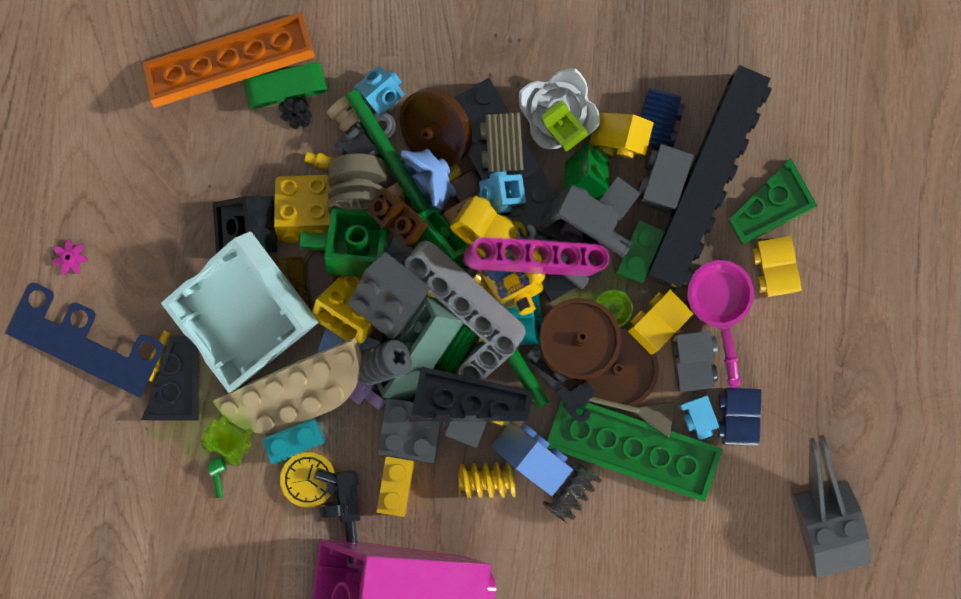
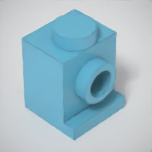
(699, 416)

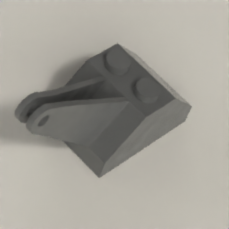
(830, 519)

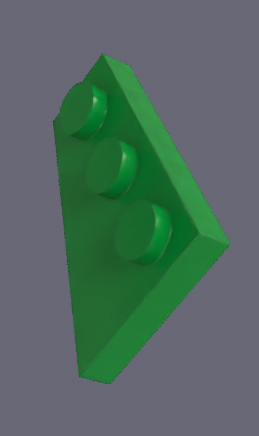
(775, 204)

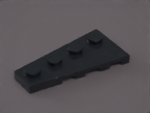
(463, 398)

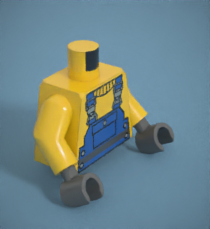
(512, 287)

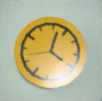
(299, 482)

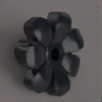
(295, 112)

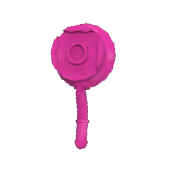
(722, 296)

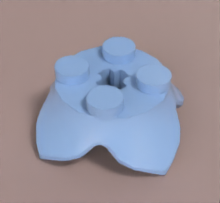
(430, 177)

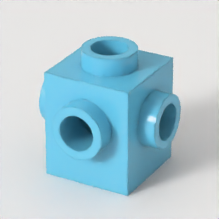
(380, 89)
(503, 191)

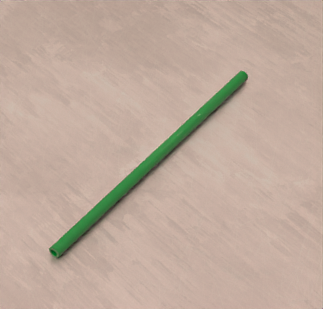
(420, 205)

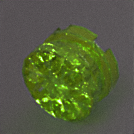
(618, 304)

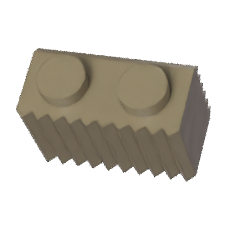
(503, 143)

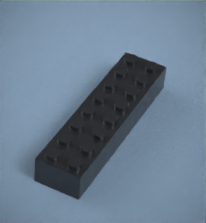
(485, 100)
(707, 177)

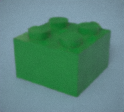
(350, 243)

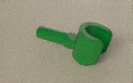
(216, 467)

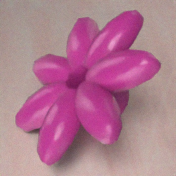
(74, 259)

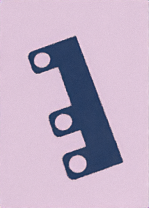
(74, 348)

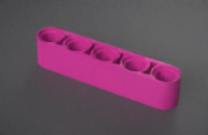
(524, 261)

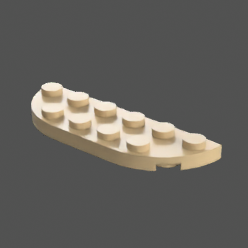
(295, 391)

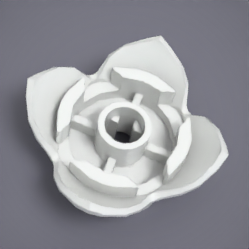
(563, 85)

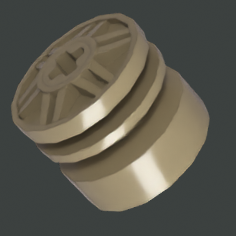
(355, 181)

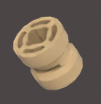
(343, 114)

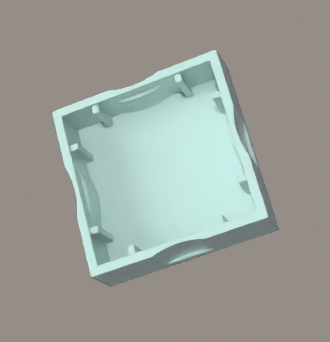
(240, 311)

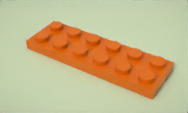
(228, 59)

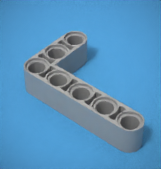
(472, 305)

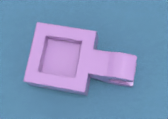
(365, 392)

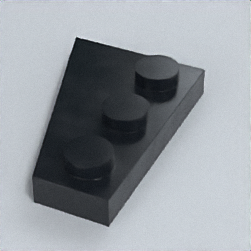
(177, 384)

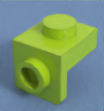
(563, 125)

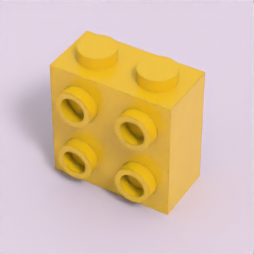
(337, 316)

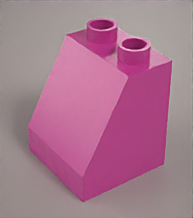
(397, 573)

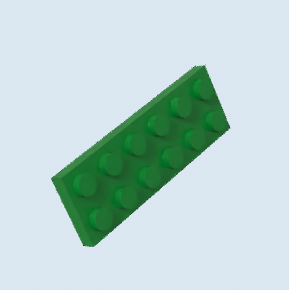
(636, 450)

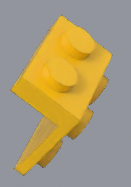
(301, 206)

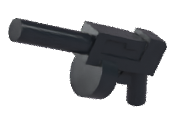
(347, 504)

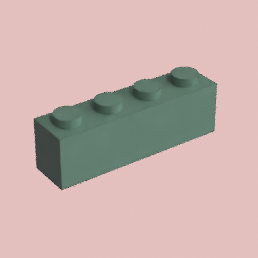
(426, 340)

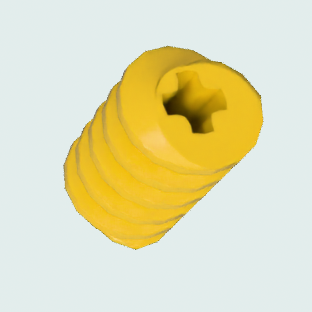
(486, 480)

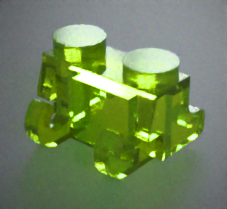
(227, 440)

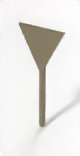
(658, 415)

